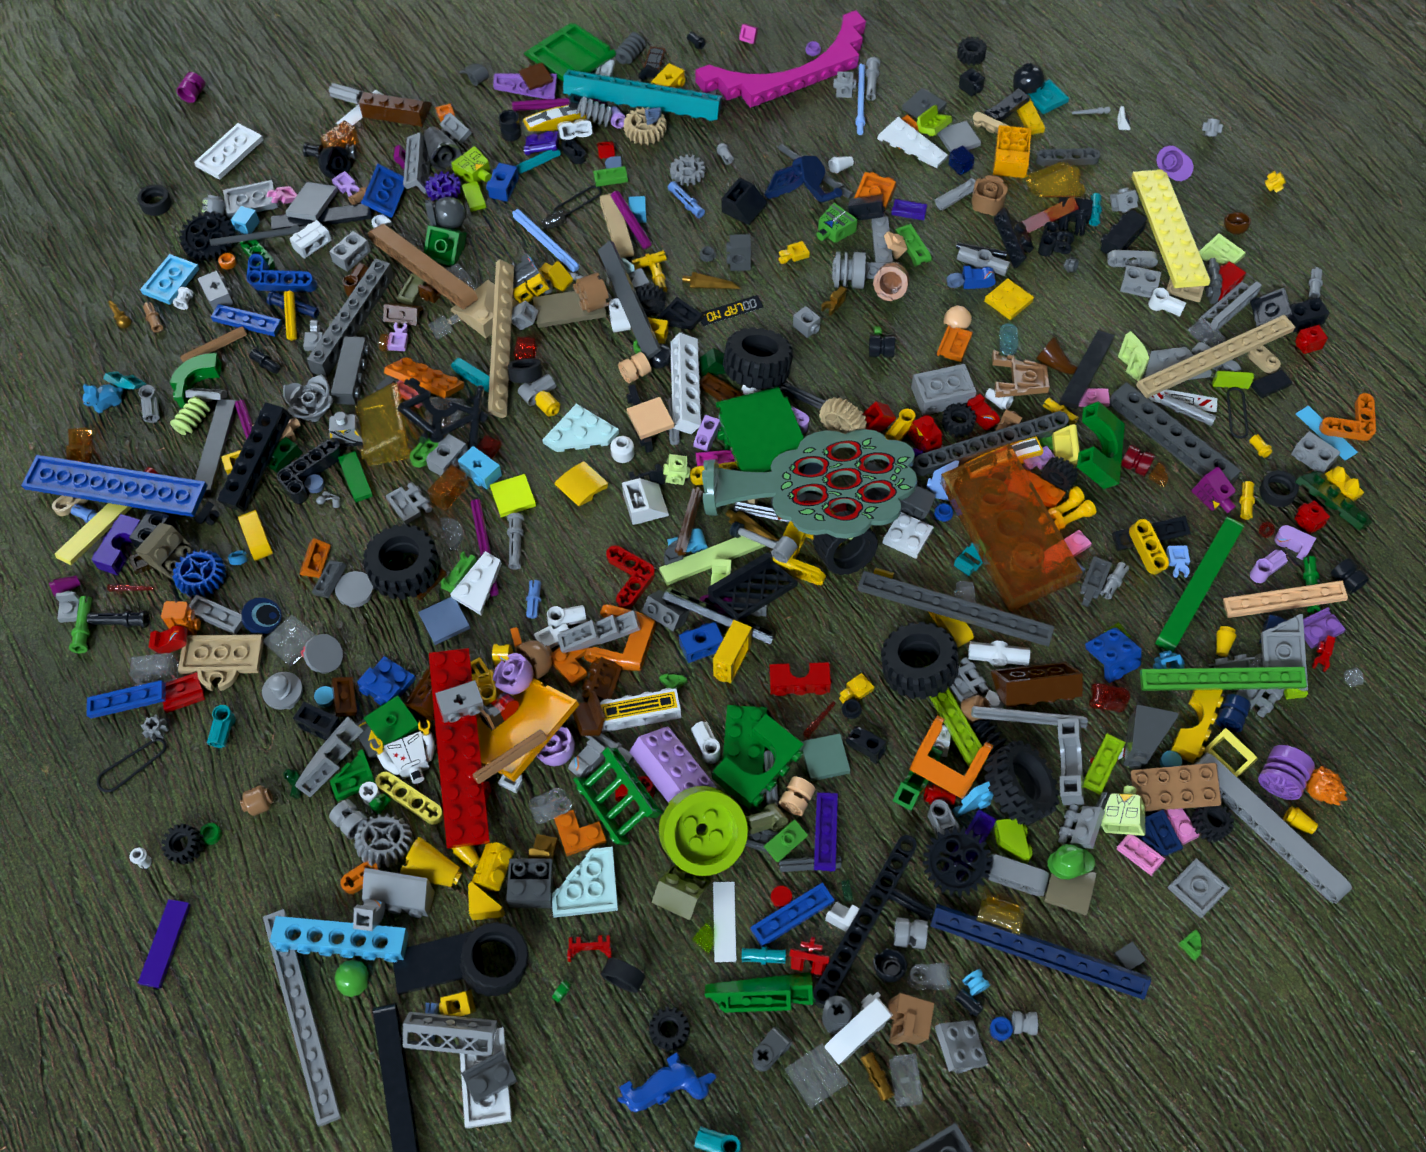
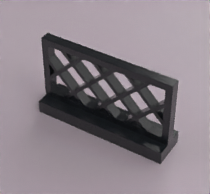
(742, 579)

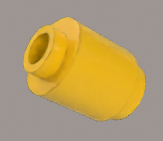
(547, 403)

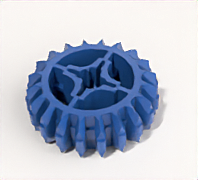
(189, 580)

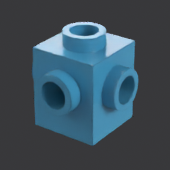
(1175, 661)

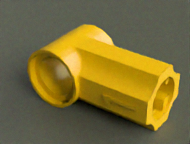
(901, 427)

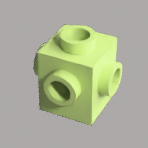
(676, 473)

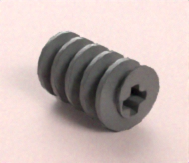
(630, 48)
(836, 1006)

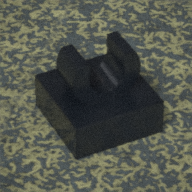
(205, 514)

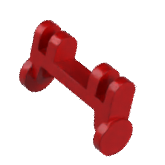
(574, 948)

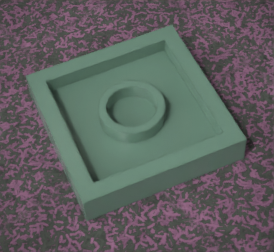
(825, 757)

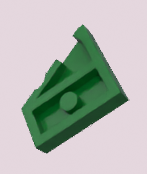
(352, 777)

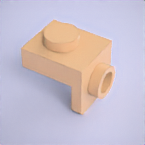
(895, 243)

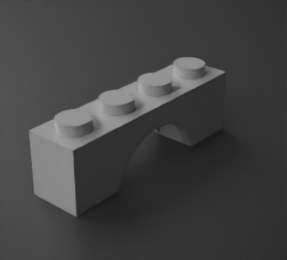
(1071, 761)

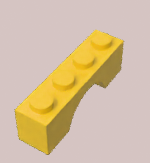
(1189, 741)

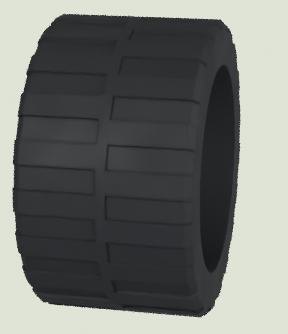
(849, 557)
(500, 933)

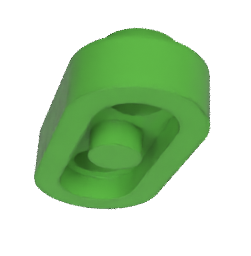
(421, 452)

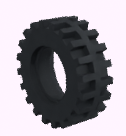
(1033, 773)

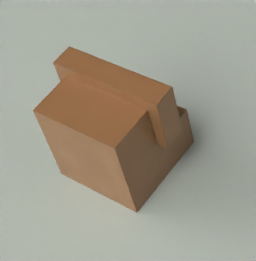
(910, 1019)

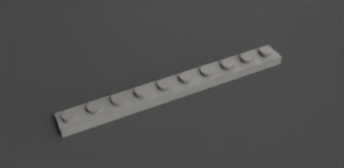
(304, 1030)

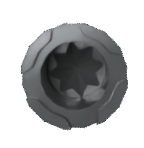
(446, 212)

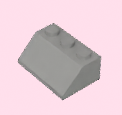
(399, 892)

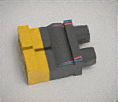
(526, 278)

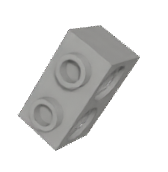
(350, 251)
(1140, 281)
(1315, 453)

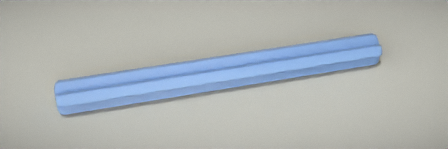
(546, 240)

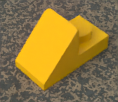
(557, 275)

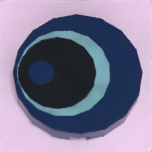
(261, 615)

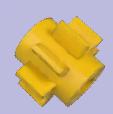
(1275, 181)

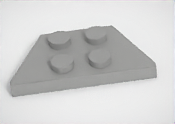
(1165, 358)
(1285, 645)

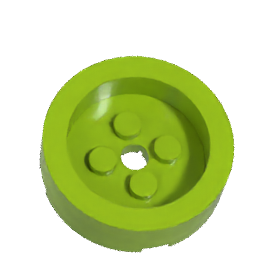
(721, 841)

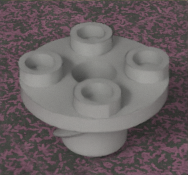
(282, 690)

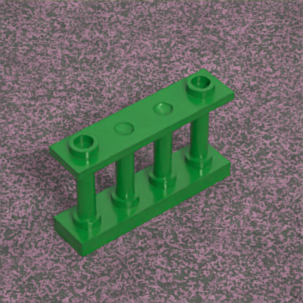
(636, 792)

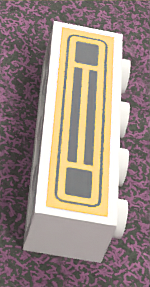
(640, 709)

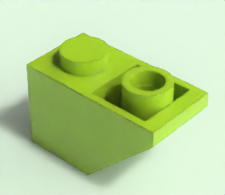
(1012, 839)

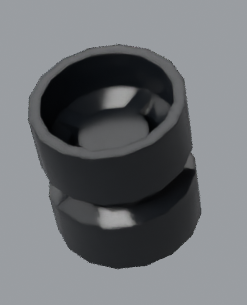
(510, 125)
(882, 346)
(1351, 576)

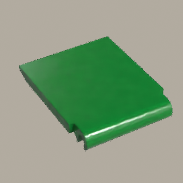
(570, 50)
(759, 428)

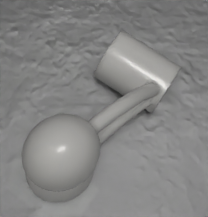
(322, 499)

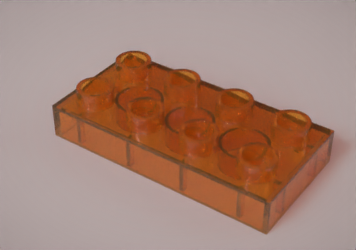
(1010, 527)

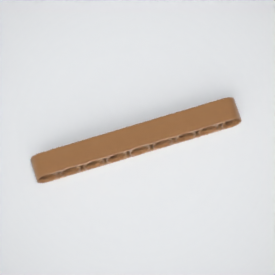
(423, 266)

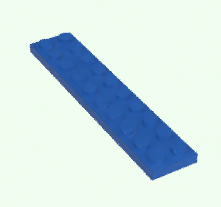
(115, 485)

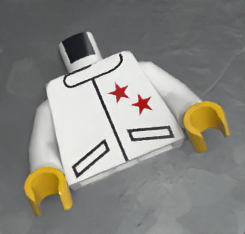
(408, 755)

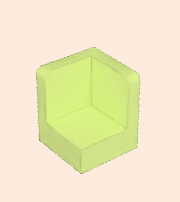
(720, 569)

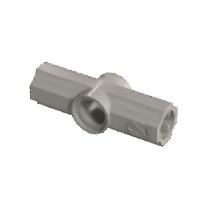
(983, 259)

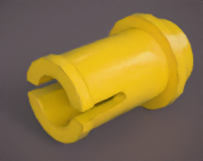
(1259, 444)

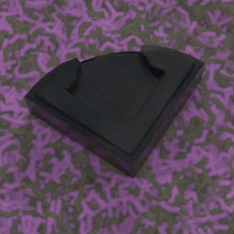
(648, 72)

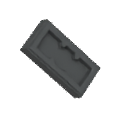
(329, 579)

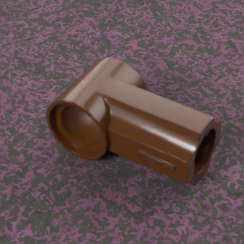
(352, 280)

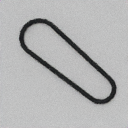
(137, 771)

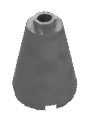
(440, 148)

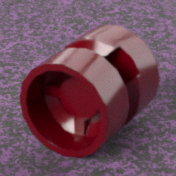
(1137, 460)

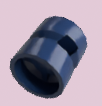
(1233, 713)

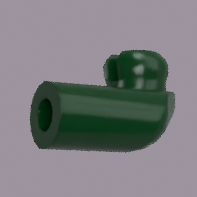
(292, 777)

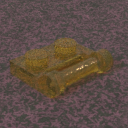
(1001, 913)

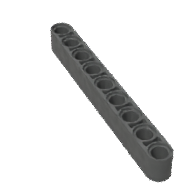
(996, 437)

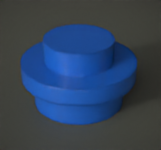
(943, 512)

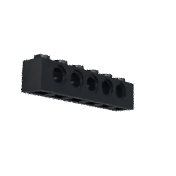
(254, 457)

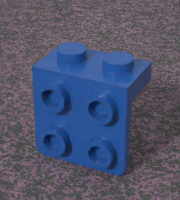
(1116, 653)

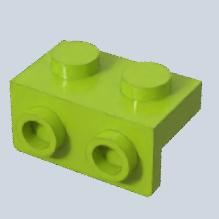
(931, 122)

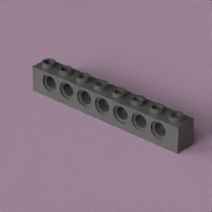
(350, 317)
(1170, 433)

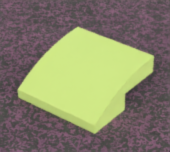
(1134, 355)

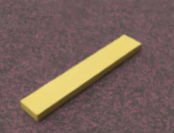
(90, 533)

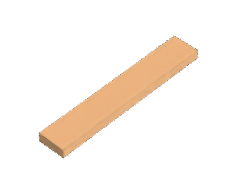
(1285, 599)

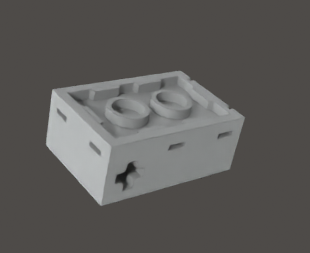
(941, 388)

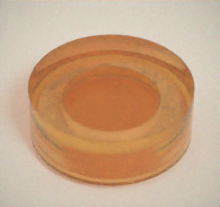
(383, 342)

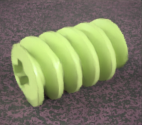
(188, 416)

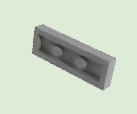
(216, 614)

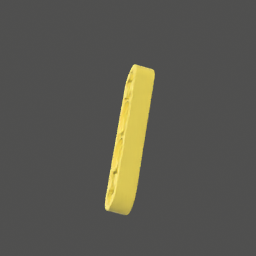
(408, 799)

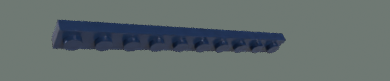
(1041, 952)

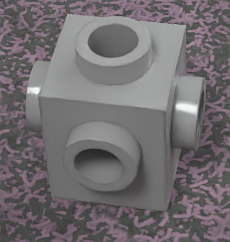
(844, 84)
(1124, 200)

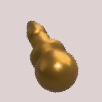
(121, 319)

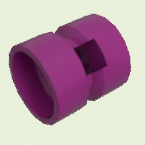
(190, 87)

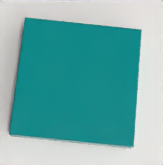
(1048, 97)

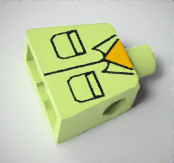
(1124, 813)

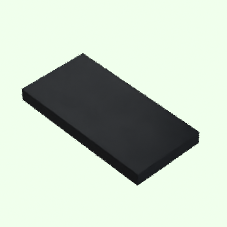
(433, 964)

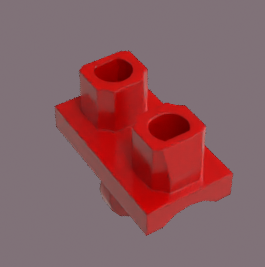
(799, 956)

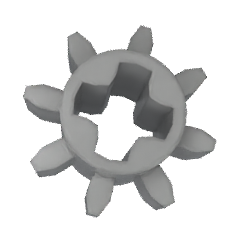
(1212, 127)
(154, 727)

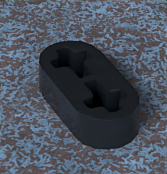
(576, 150)

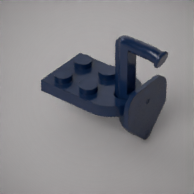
(806, 171)

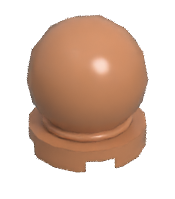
(891, 281)

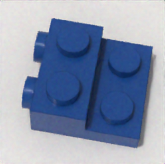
(385, 681)

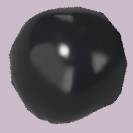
(662, 358)
(889, 965)

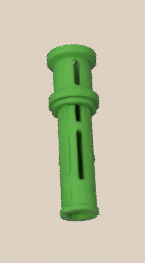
(80, 632)

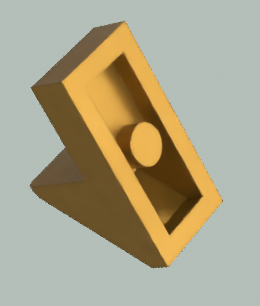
(543, 847)

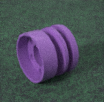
(1286, 772)

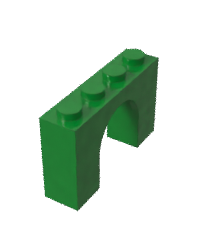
(1102, 466)
(748, 787)

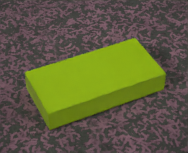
(473, 196)
(1233, 379)

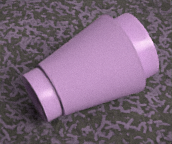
(617, 117)

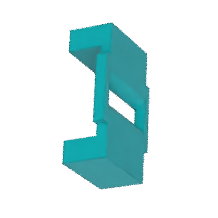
(965, 564)

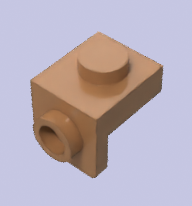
(1008, 419)

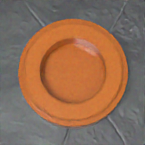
(227, 261)

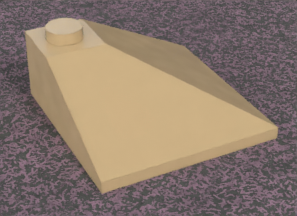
(480, 313)

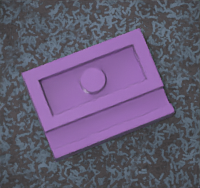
(1319, 626)

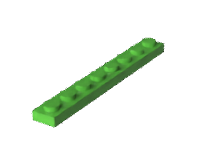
(1223, 678)

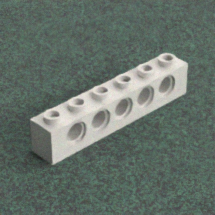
(685, 383)

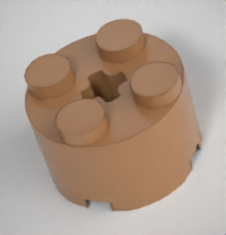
(989, 195)
(591, 292)

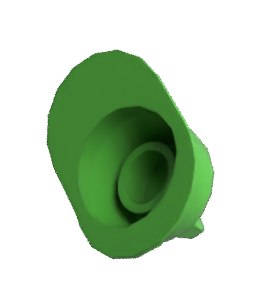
(1070, 862)

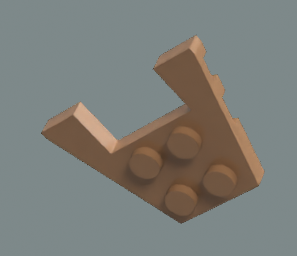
(1027, 377)

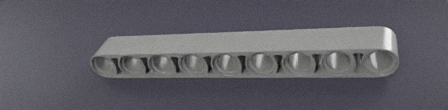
(1279, 834)

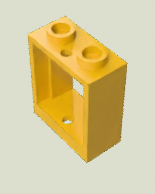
(732, 651)

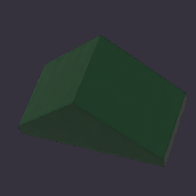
(711, 362)

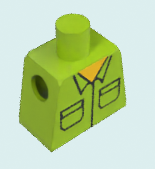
(472, 166)

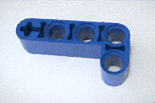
(302, 280)

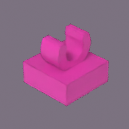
(748, 33)

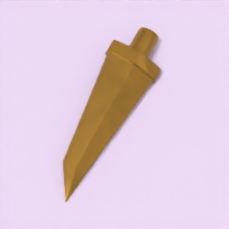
(703, 281)
(749, 524)

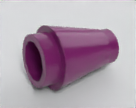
(64, 584)

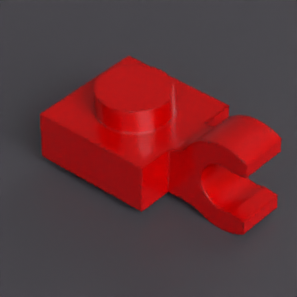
(1325, 651)

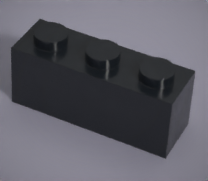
(1124, 233)

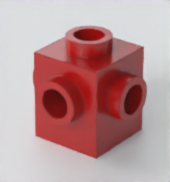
(1311, 517)

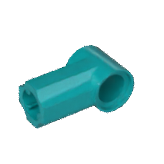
(220, 727)
(714, 1141)

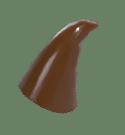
(1054, 357)

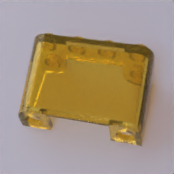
(1056, 181)

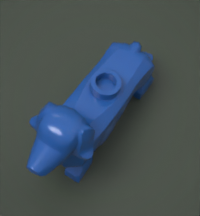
(664, 1083)

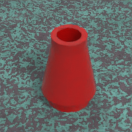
(937, 793)

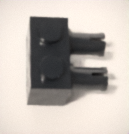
(1080, 216)

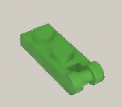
(914, 245)

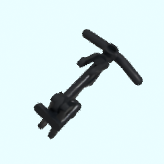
(435, 431)

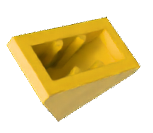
(481, 905)

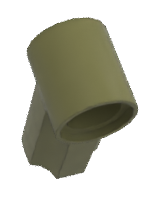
(769, 818)

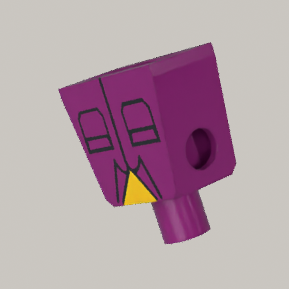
(1215, 491)

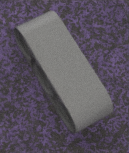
(1018, 875)

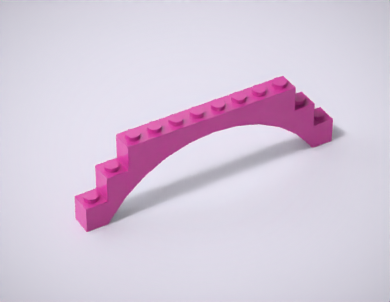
(764, 87)

